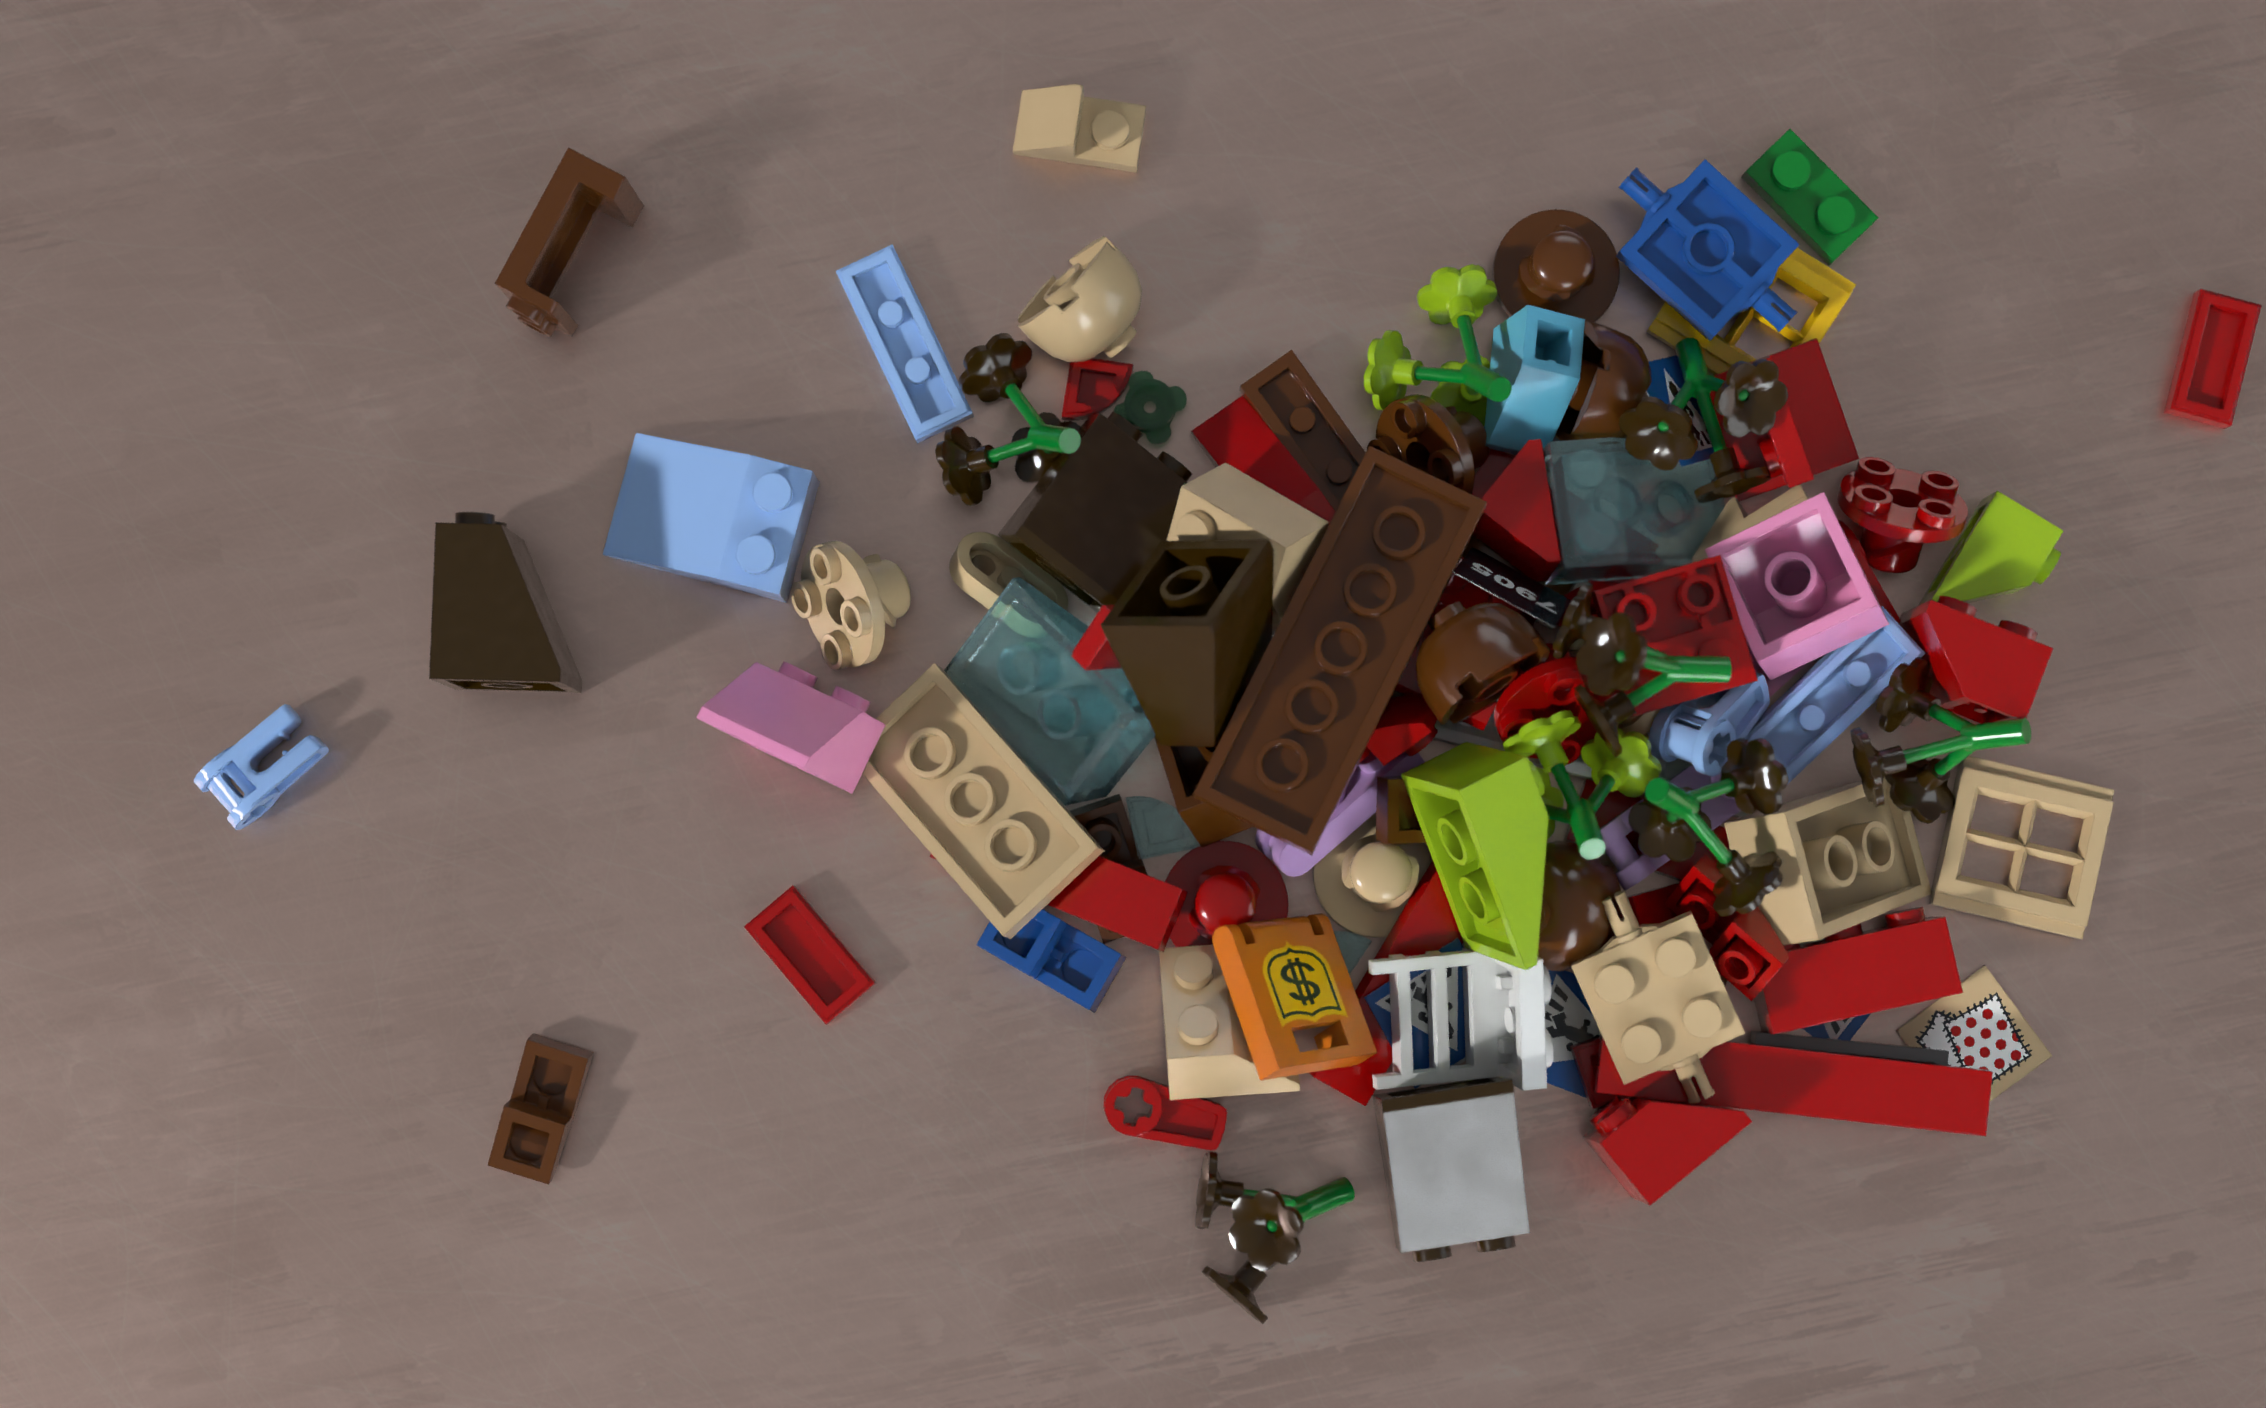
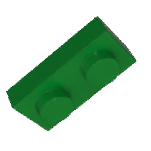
(1809, 197)

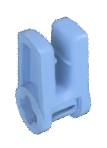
(1708, 726)
(241, 765)

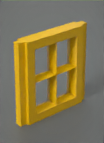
(1800, 272)

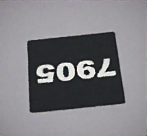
(1512, 587)

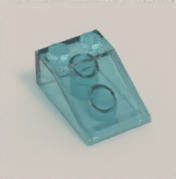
(1622, 512)
(1063, 721)

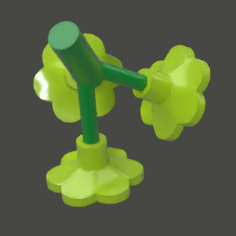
(1450, 298)
(1626, 773)

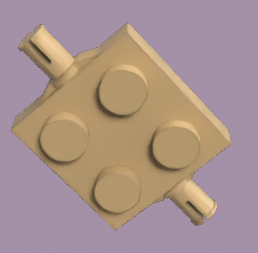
(1657, 997)

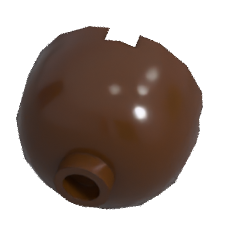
(1611, 380)
(1474, 658)
(1572, 906)

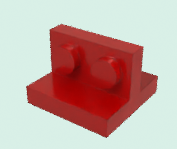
(1807, 431)

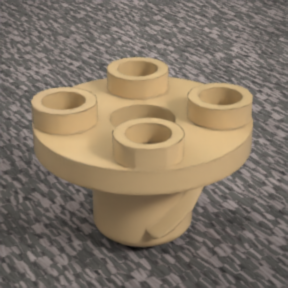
(849, 602)
(1368, 881)

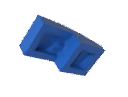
(1058, 957)

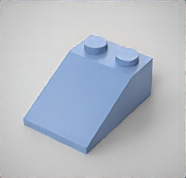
(712, 515)

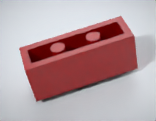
(1861, 973)

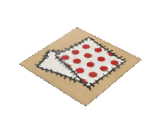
(1979, 1032)

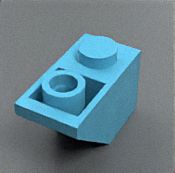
(1543, 363)

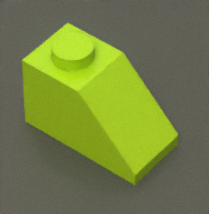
(1997, 553)

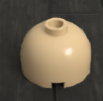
(1086, 306)

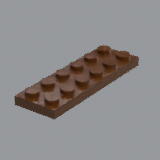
(1340, 650)

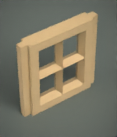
(2010, 902)

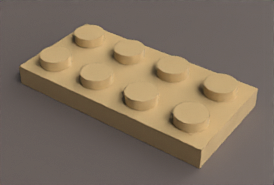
(976, 803)

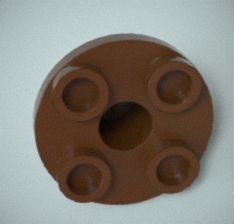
(1556, 265)
(1433, 439)

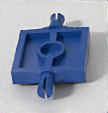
(1707, 250)

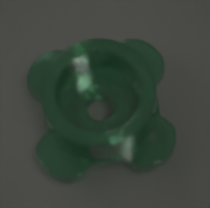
(1167, 401)

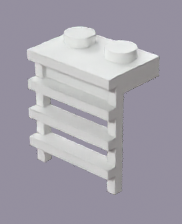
(1500, 1020)

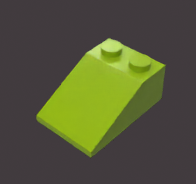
(1487, 844)

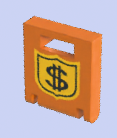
(1288, 980)

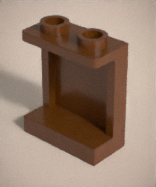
(555, 234)

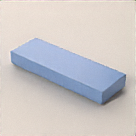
(904, 343)
(1833, 695)

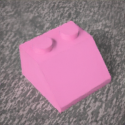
(1798, 587)
(797, 723)

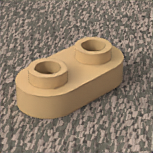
(987, 564)

